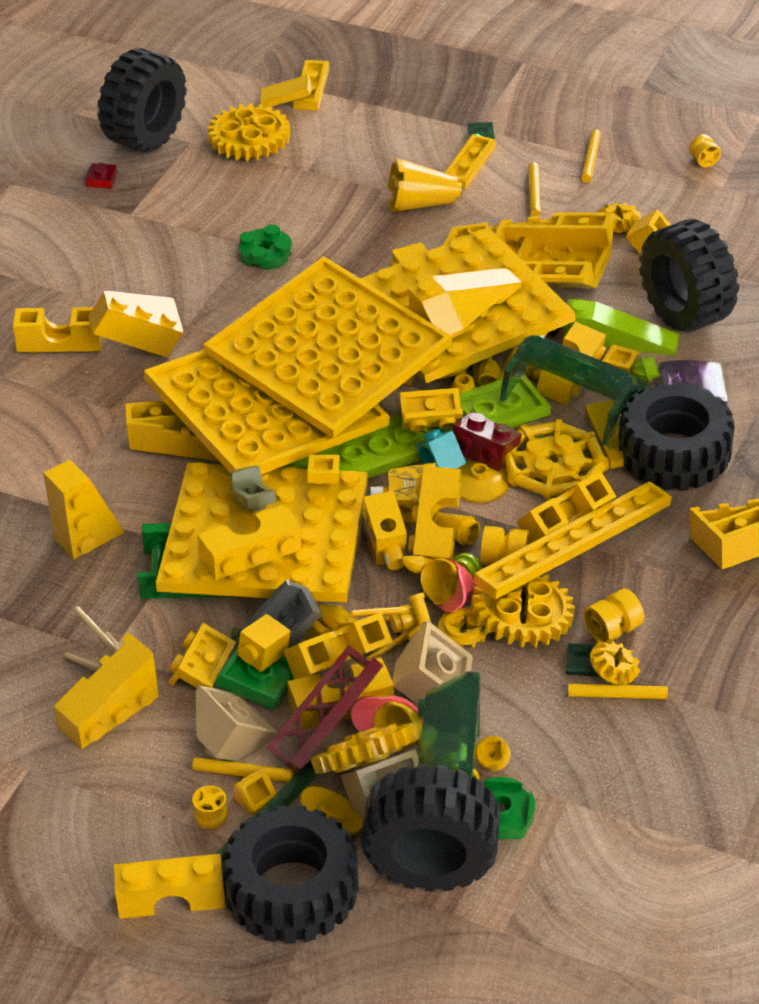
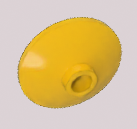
(482, 483)
(333, 805)

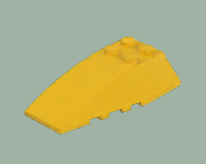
(561, 250)

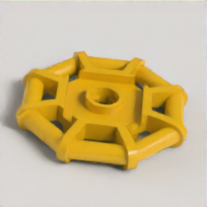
(537, 457)

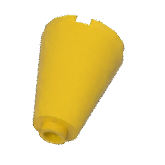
(419, 187)

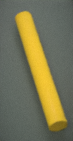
(591, 156)
(534, 190)
(617, 691)
(240, 769)

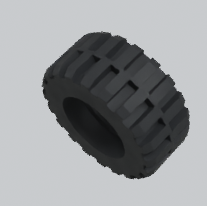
(142, 100)
(689, 275)
(676, 460)
(431, 828)
(298, 909)

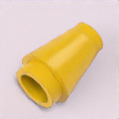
(465, 527)

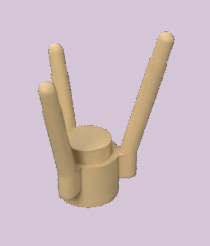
(106, 638)

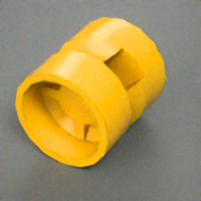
(498, 544)
(614, 615)

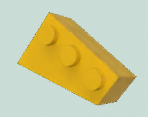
(137, 321)
(159, 430)
(78, 511)
(727, 533)
(110, 695)

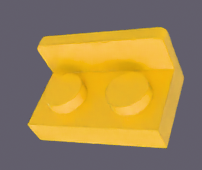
(203, 657)

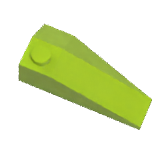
(623, 328)

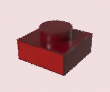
(101, 175)

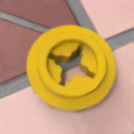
(628, 213)
(452, 622)
(603, 662)

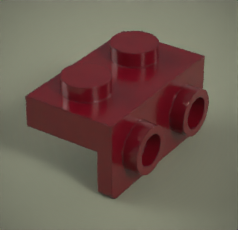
(485, 440)

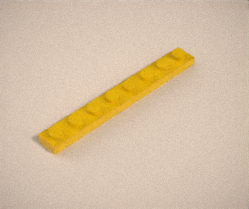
(571, 540)

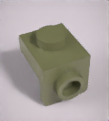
(249, 490)

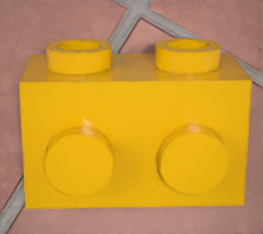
(430, 409)

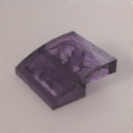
(696, 372)

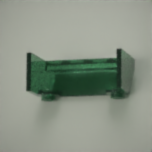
(575, 368)
(451, 723)

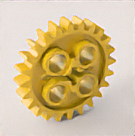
(249, 132)
(546, 612)
(365, 748)

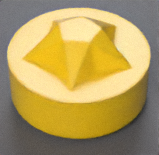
(492, 753)

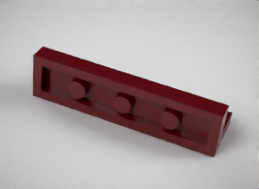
(338, 709)

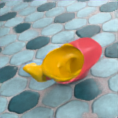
(442, 581)
(382, 711)

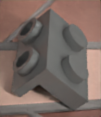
(292, 607)

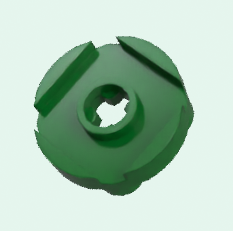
(253, 246)
(518, 806)

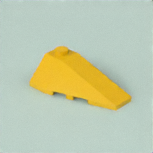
(459, 299)

